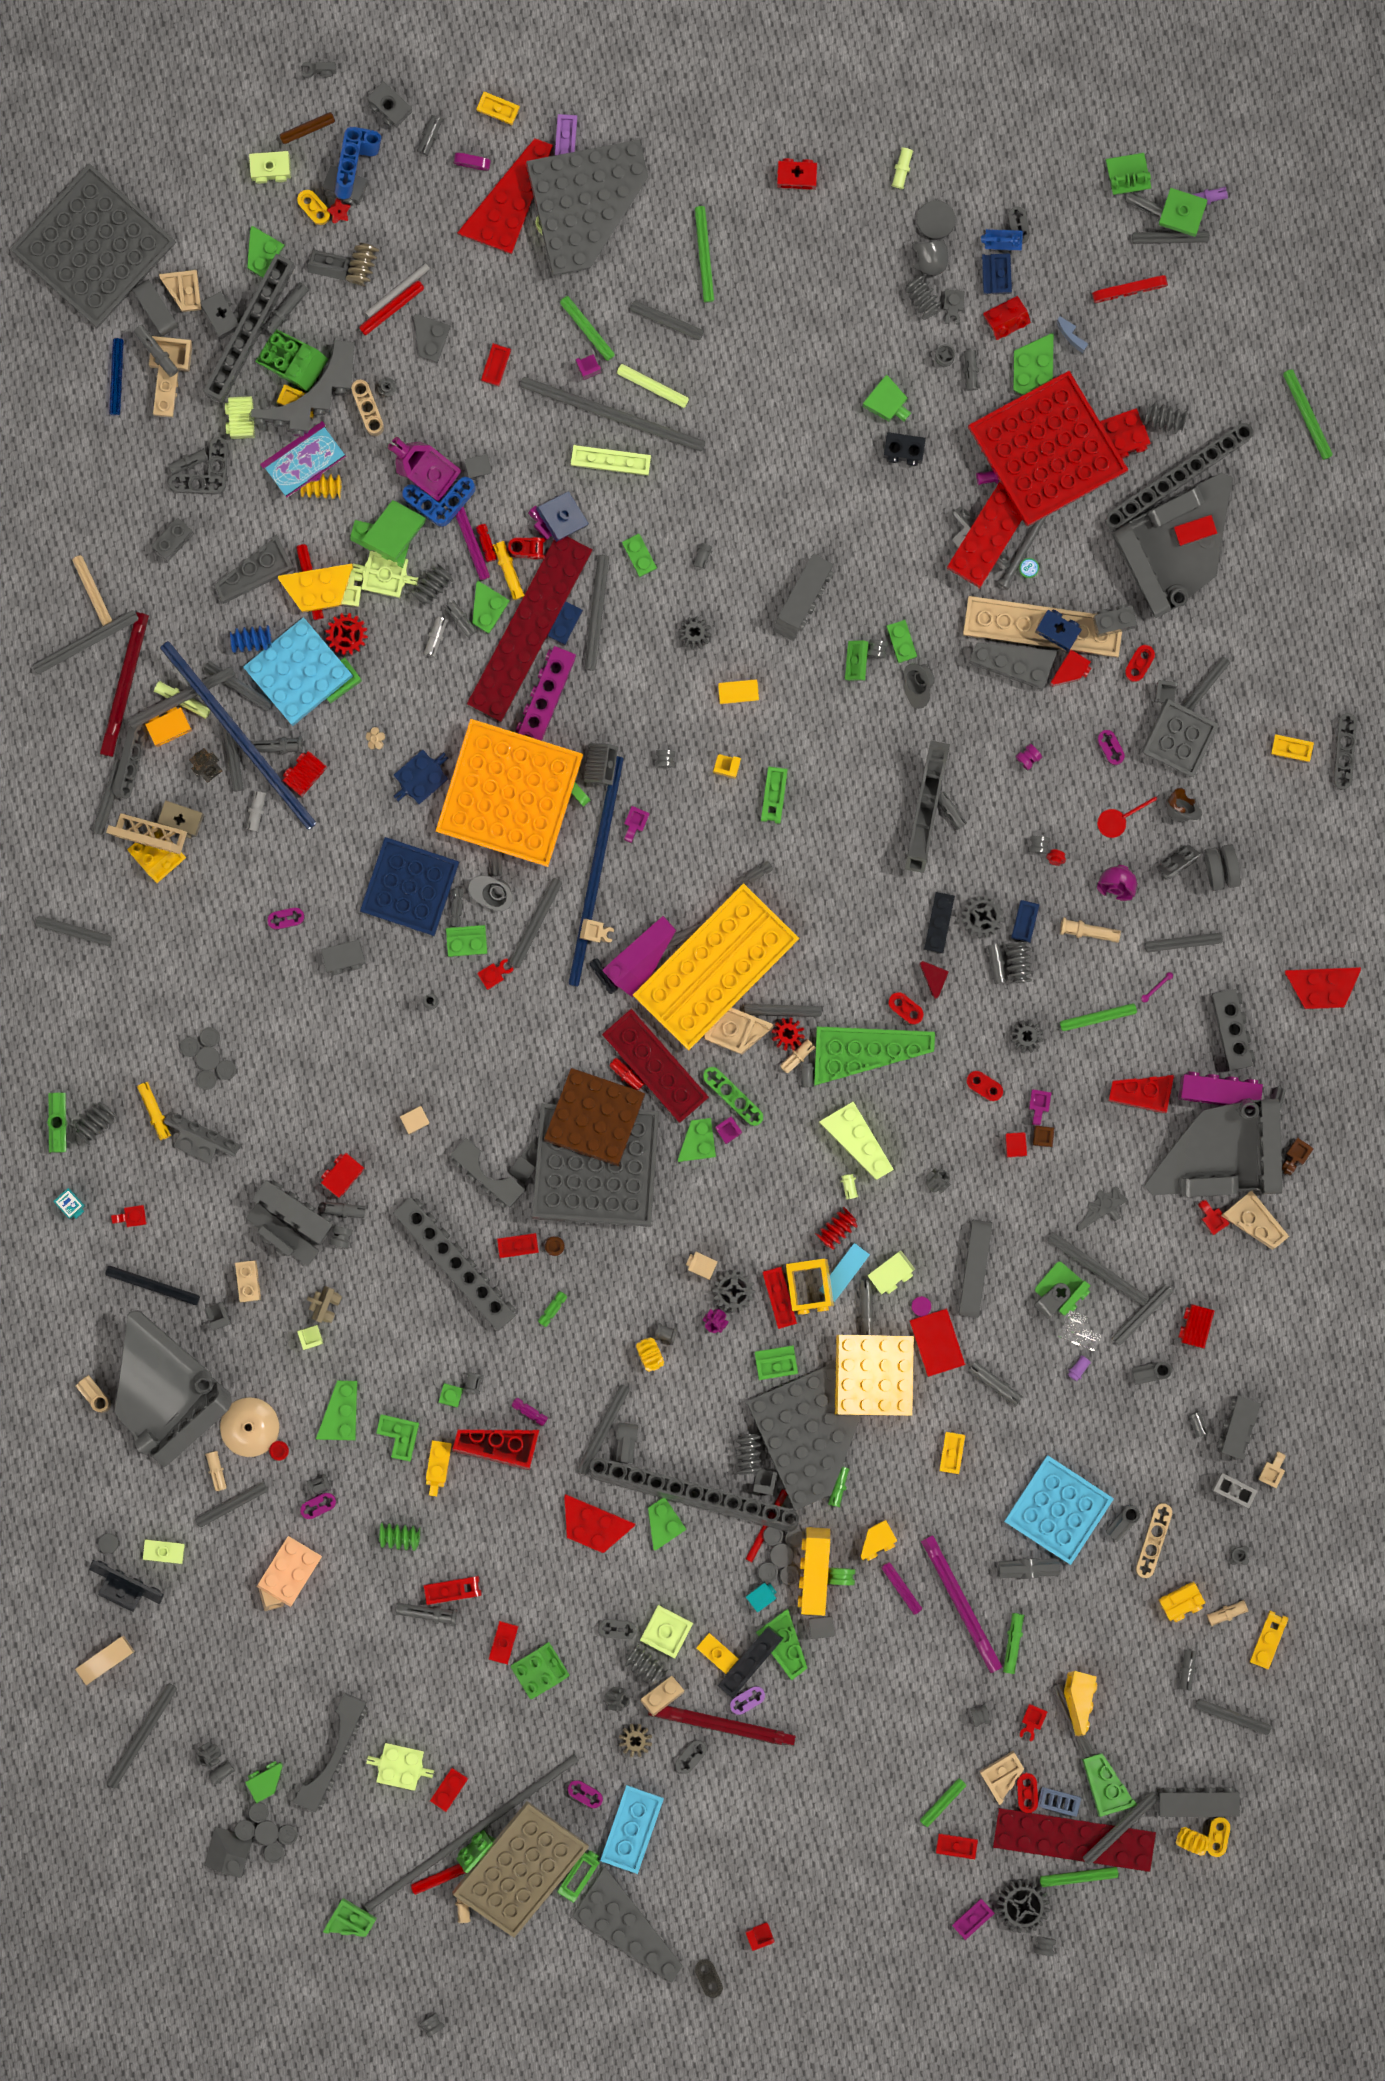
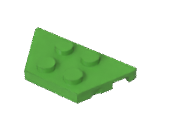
(1033, 365)

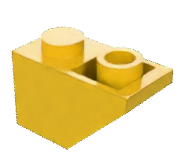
(878, 1538)

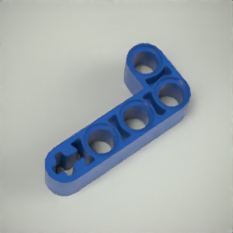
(355, 142)

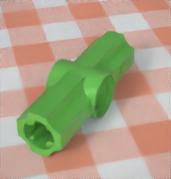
(57, 1136)

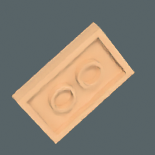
(289, 1571)

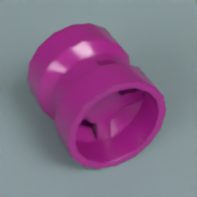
(1029, 756)

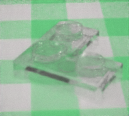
(1074, 1331)

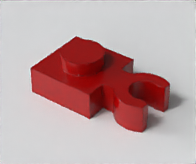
(493, 975)
(1033, 1719)

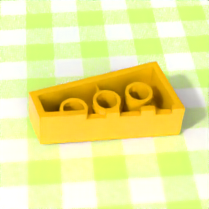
(815, 1571)

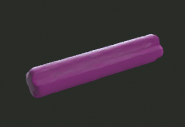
(901, 1587)

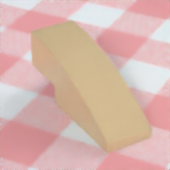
(104, 1660)

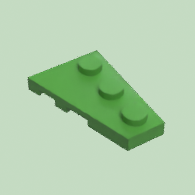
(788, 1651)

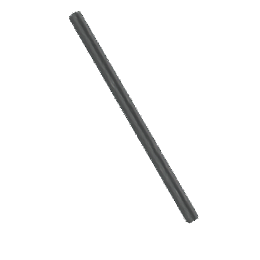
(612, 414)

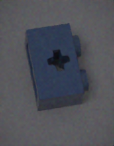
(1048, 631)

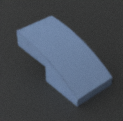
(1067, 330)

